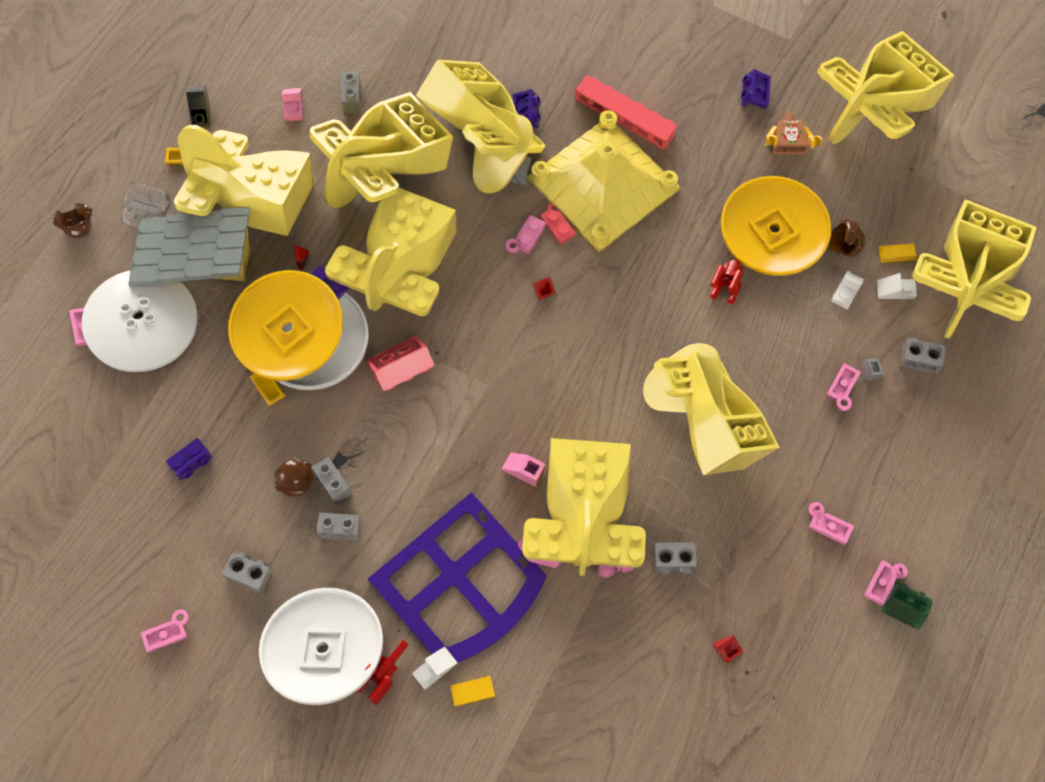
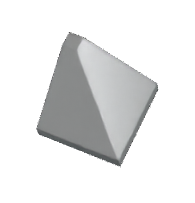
(871, 369)

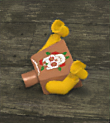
(791, 136)

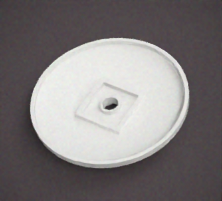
(140, 343)
(347, 355)
(316, 619)

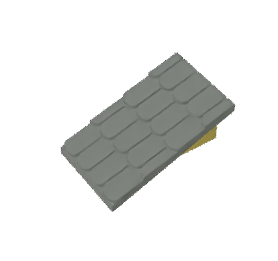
(191, 248)

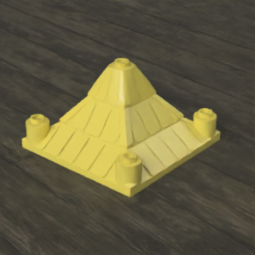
(603, 182)

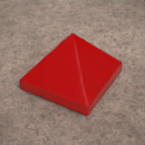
(544, 288)

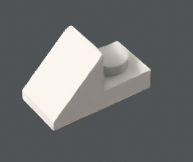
(896, 288)
(847, 290)
(434, 667)

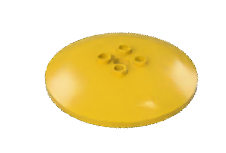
(780, 203)
(281, 300)

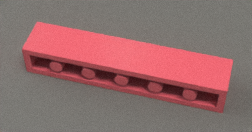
(629, 113)

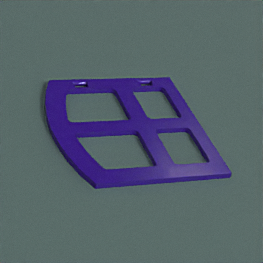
(455, 575)

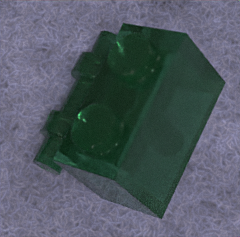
(907, 605)

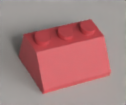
(400, 363)

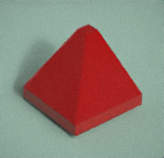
(301, 256)
(728, 648)

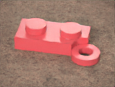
(557, 224)

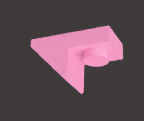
(292, 104)

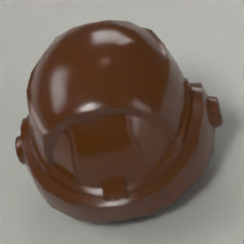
(74, 222)
(847, 238)
(294, 477)

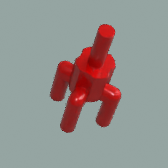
(729, 276)
(383, 673)

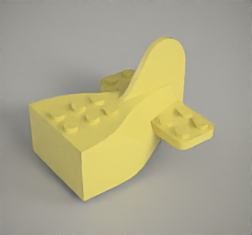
(892, 81)
(485, 112)
(387, 140)
(267, 182)
(403, 249)
(982, 254)
(722, 420)
(585, 503)

